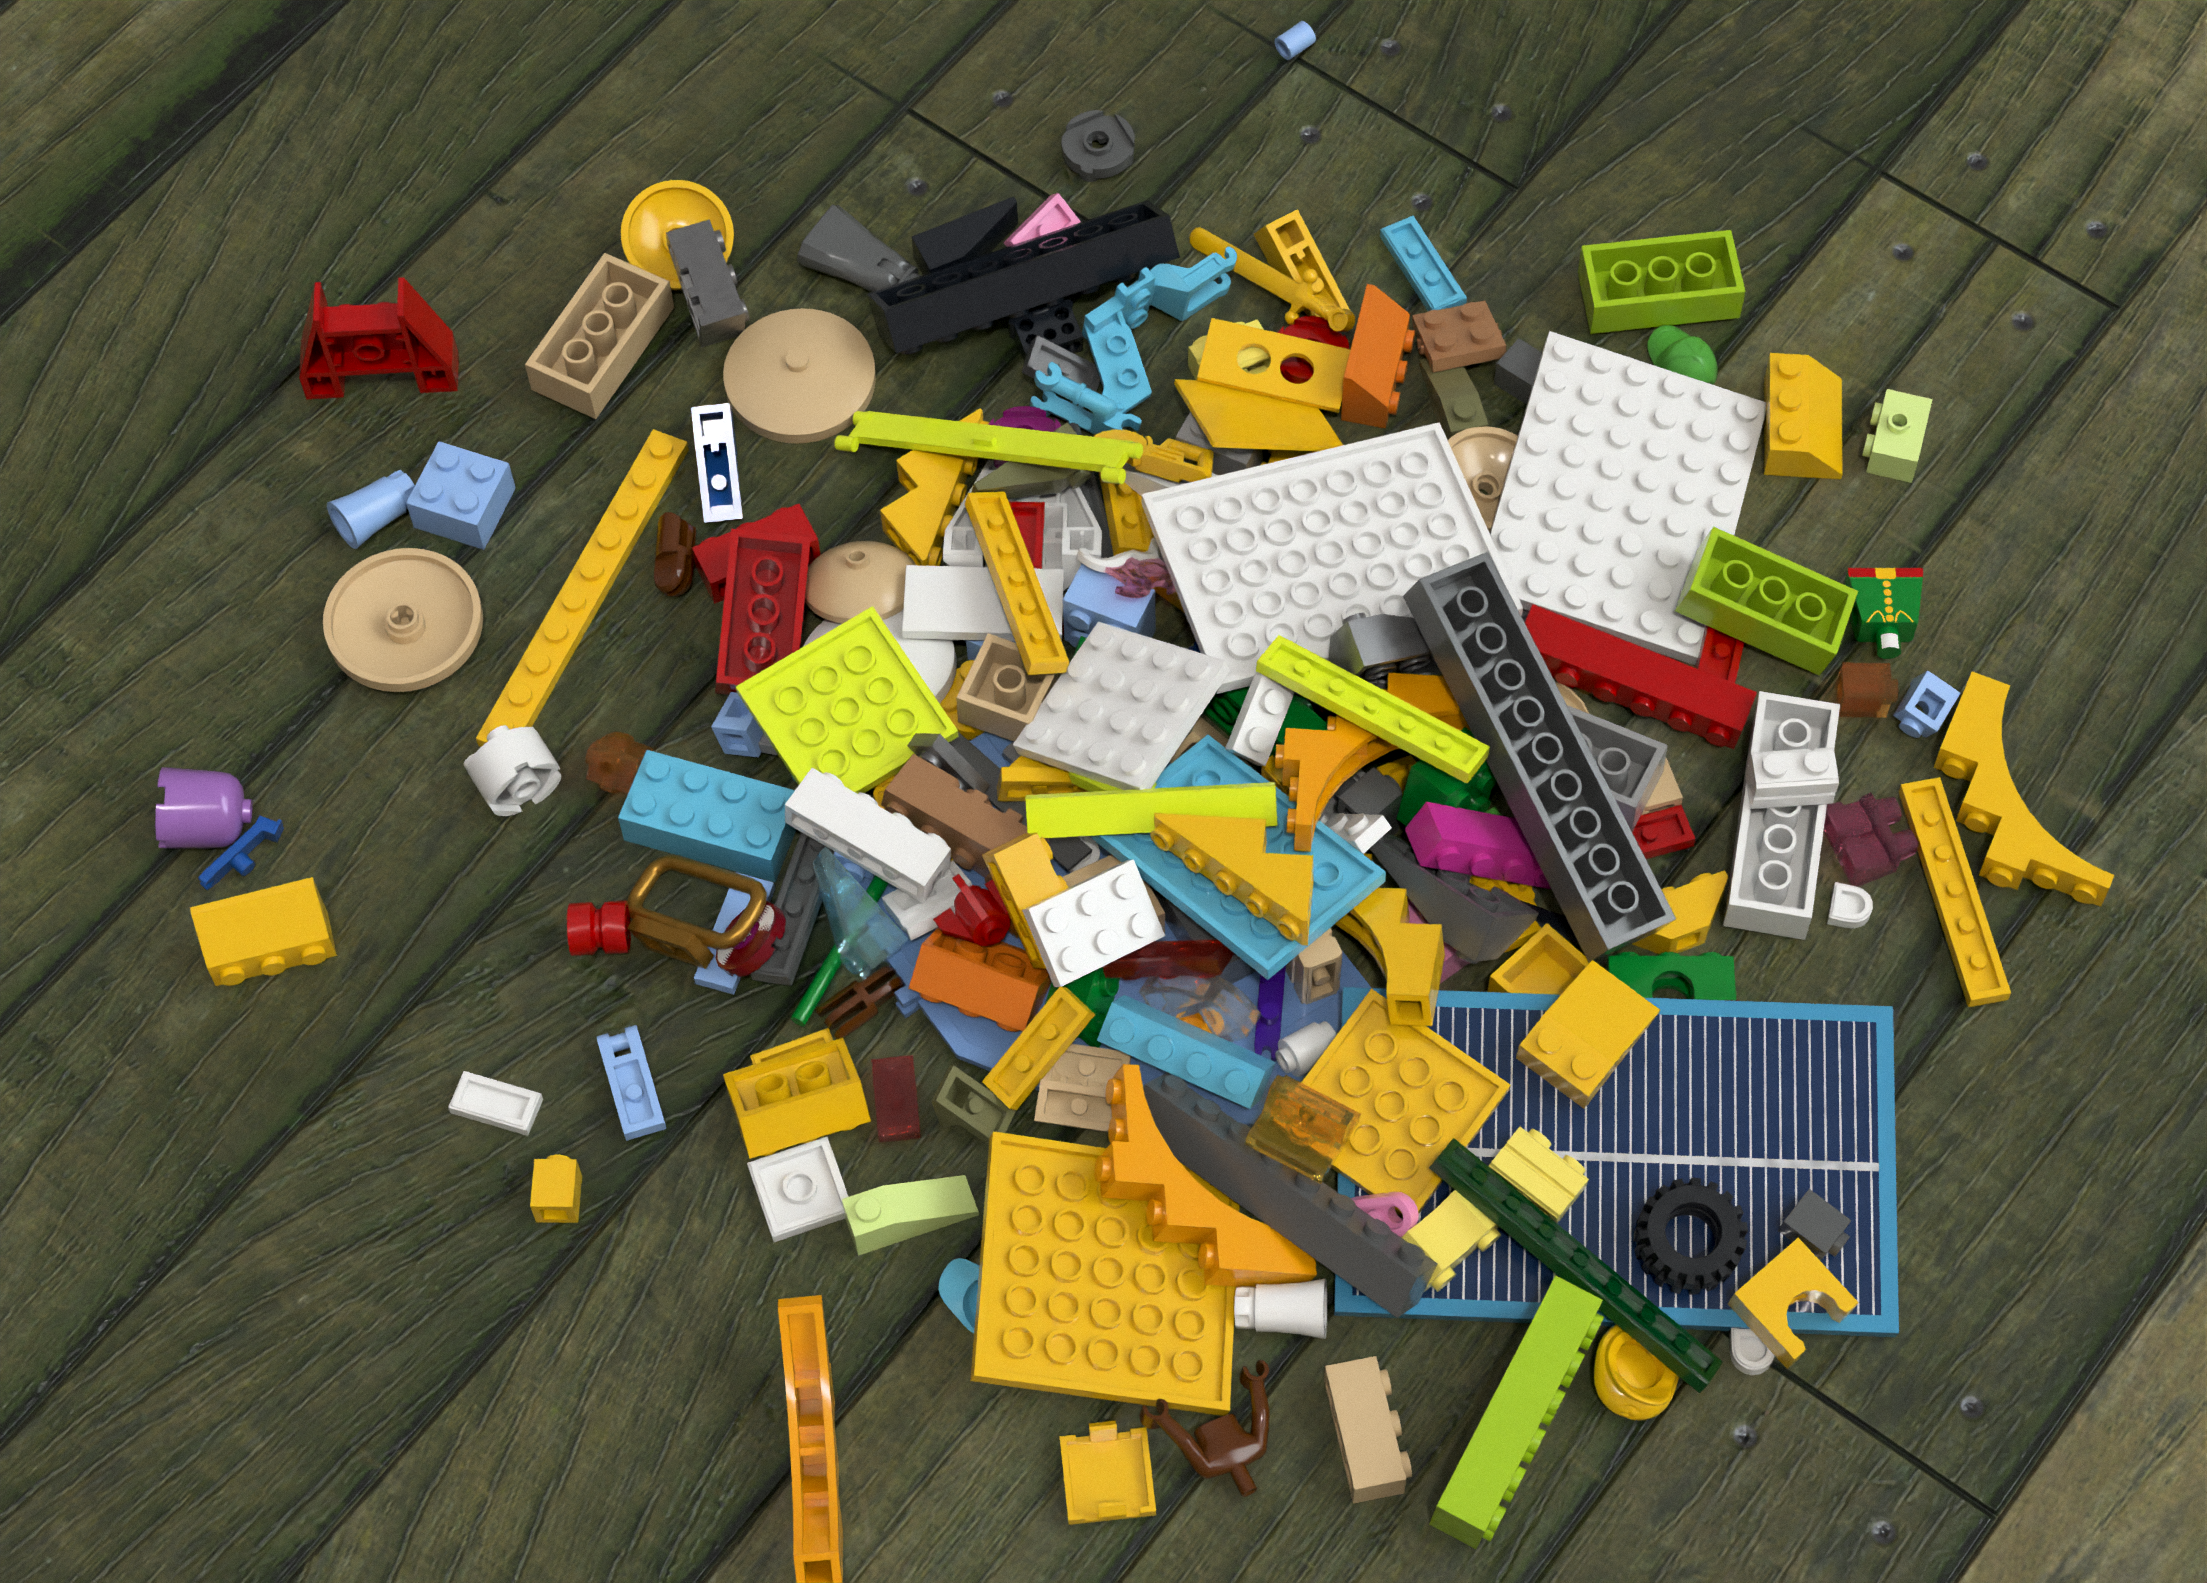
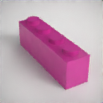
(1473, 844)

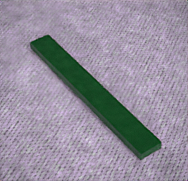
(1576, 1265)

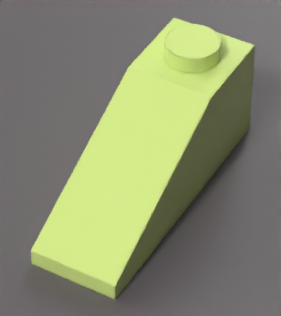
(906, 1211)

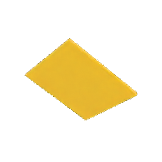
(1255, 421)

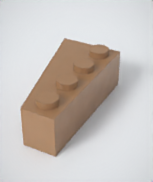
(959, 817)

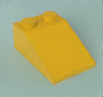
(1586, 1033)

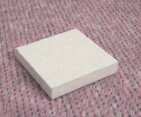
(799, 1188)

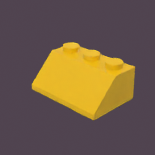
(1802, 418)
(264, 932)
(797, 1098)

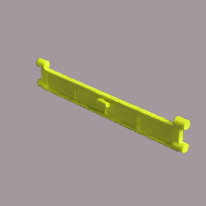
(992, 442)

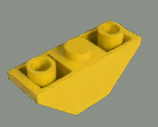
(1694, 913)

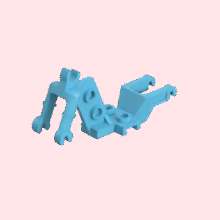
(1113, 347)

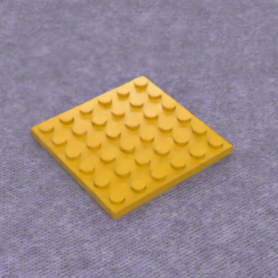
(1083, 1293)

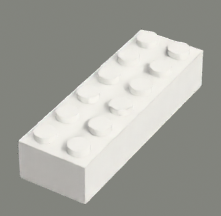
(1779, 846)

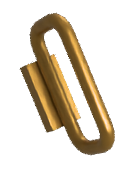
(683, 939)

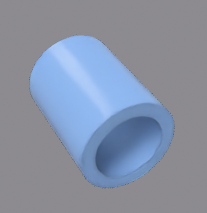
(1295, 40)

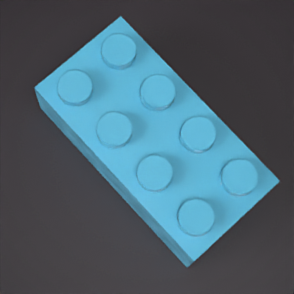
(708, 816)

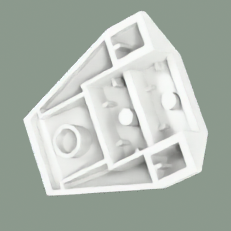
(1066, 529)

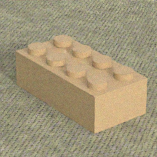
(600, 335)

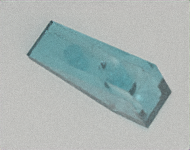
(858, 924)

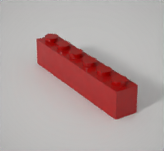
(1640, 678)

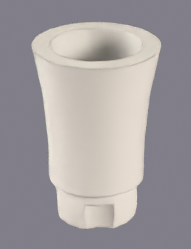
(1283, 1308)

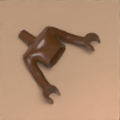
(1222, 1443)

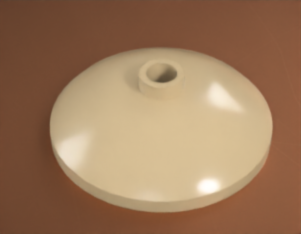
(1484, 461)
(856, 578)

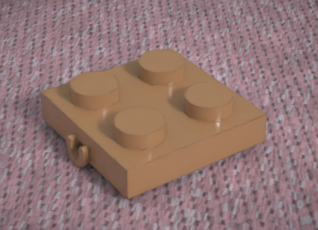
(1458, 336)

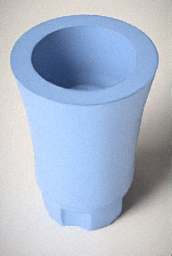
(370, 508)

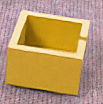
(1540, 966)

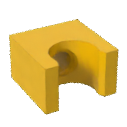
(1788, 1279)

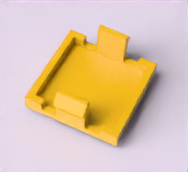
(1107, 1474)

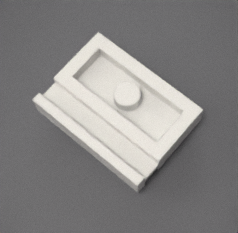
(918, 917)

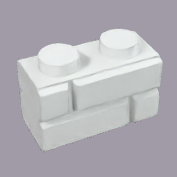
(1792, 778)

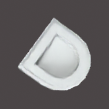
(1849, 906)
(1749, 1352)

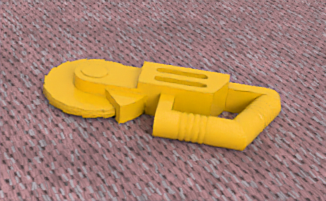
(1168, 458)

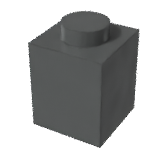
(1517, 370)
(1816, 1225)

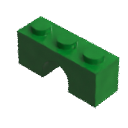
(1696, 977)

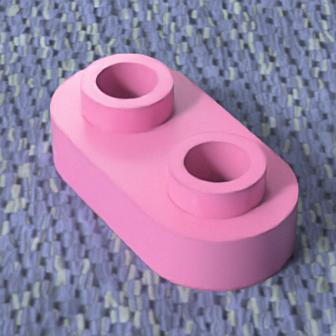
(1383, 1206)

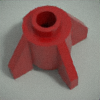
(978, 914)

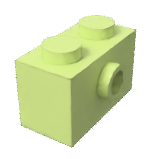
(1898, 435)

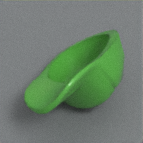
(1682, 354)

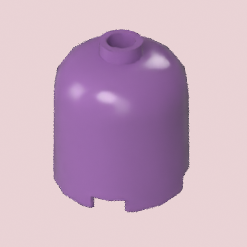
(200, 809)

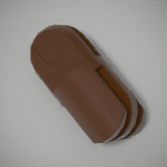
(674, 554)
(861, 1000)

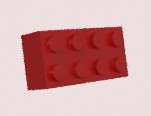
(761, 604)

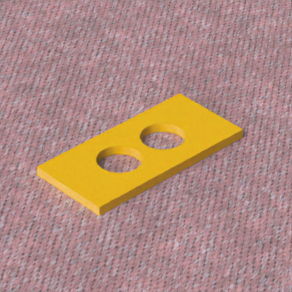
(1221, 367)

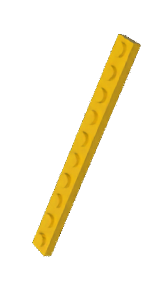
(587, 585)

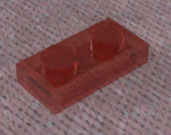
(896, 1098)

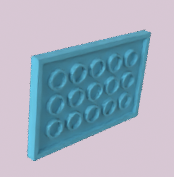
(1340, 871)

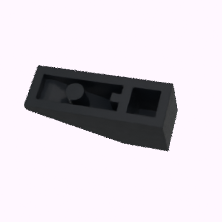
(964, 237)

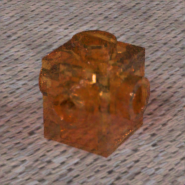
(615, 761)

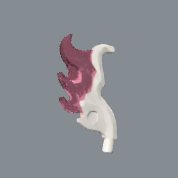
(1134, 569)

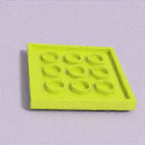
(845, 705)

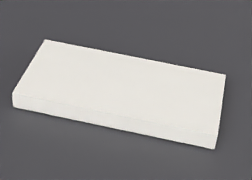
(965, 603)

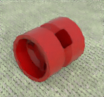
(595, 928)

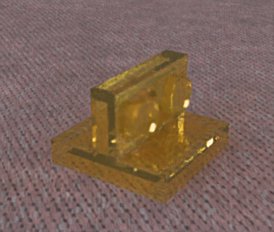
(1302, 1128)

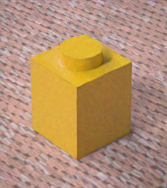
(556, 1190)

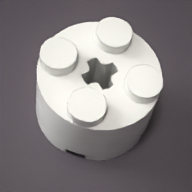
(513, 769)

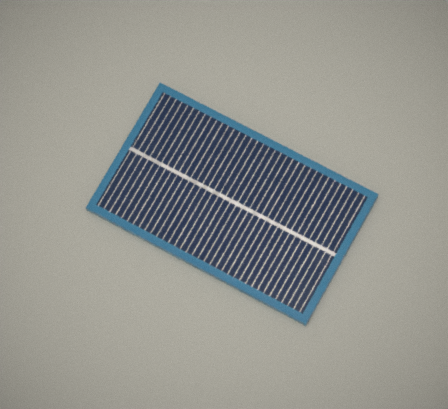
(1711, 1092)

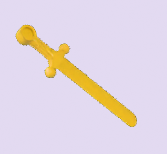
(1297, 294)

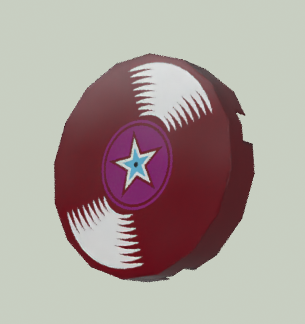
(756, 947)

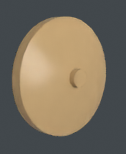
(799, 375)
(403, 619)

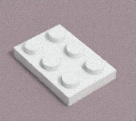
(1093, 923)

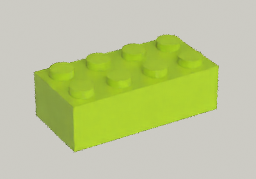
(1661, 281)
(1766, 601)

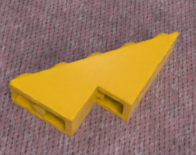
(934, 490)
(1236, 860)

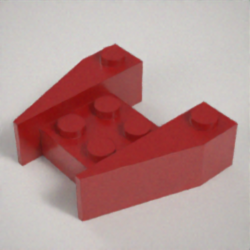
(376, 341)

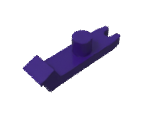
(1270, 1006)

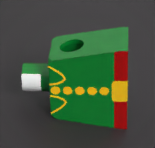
(1885, 606)

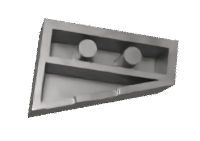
(707, 282)

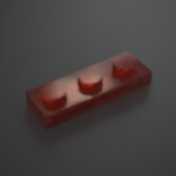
(1172, 960)

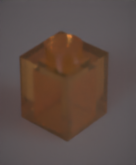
(1865, 689)

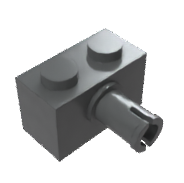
(1373, 796)

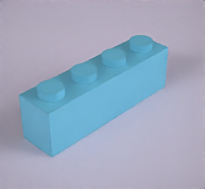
(1186, 1051)

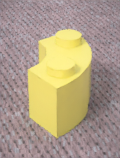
(1451, 1236)

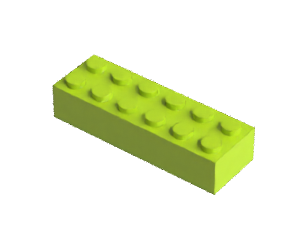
(1513, 1417)

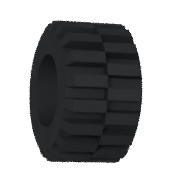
(1705, 1204)

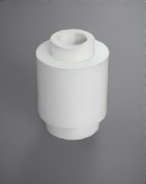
(1304, 1047)

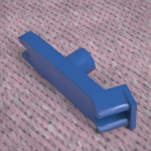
(236, 855)

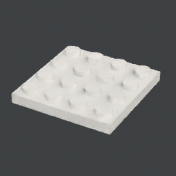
(1122, 708)

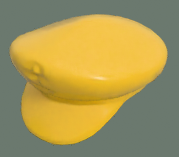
(1631, 1378)

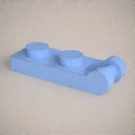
(631, 1084)

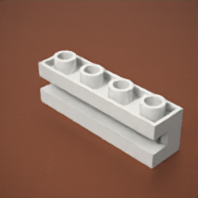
(867, 834)

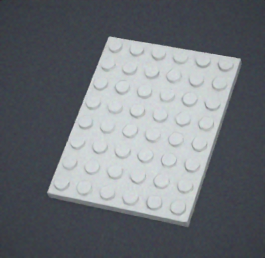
(1618, 490)
(1314, 542)

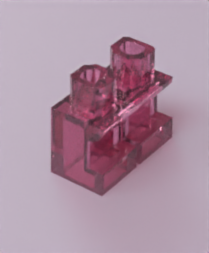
(1864, 839)

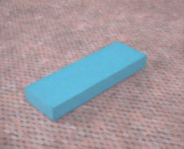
(1422, 265)

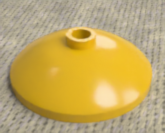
(664, 209)

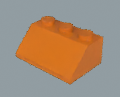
(1376, 360)
(981, 980)

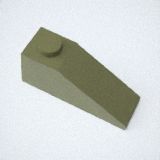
(1453, 399)
(1032, 479)

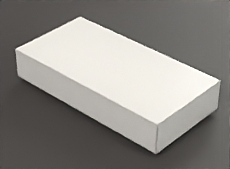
(495, 1103)

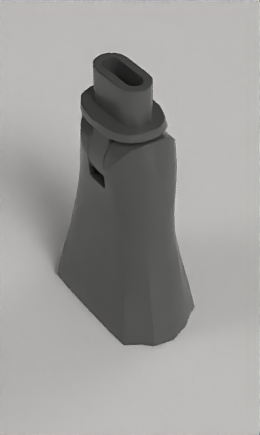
(852, 253)

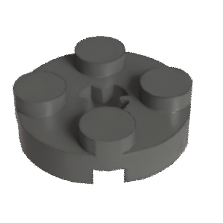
(1101, 162)

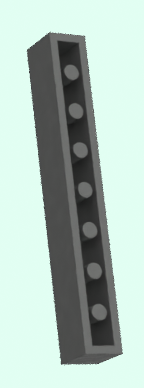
(1292, 1204)

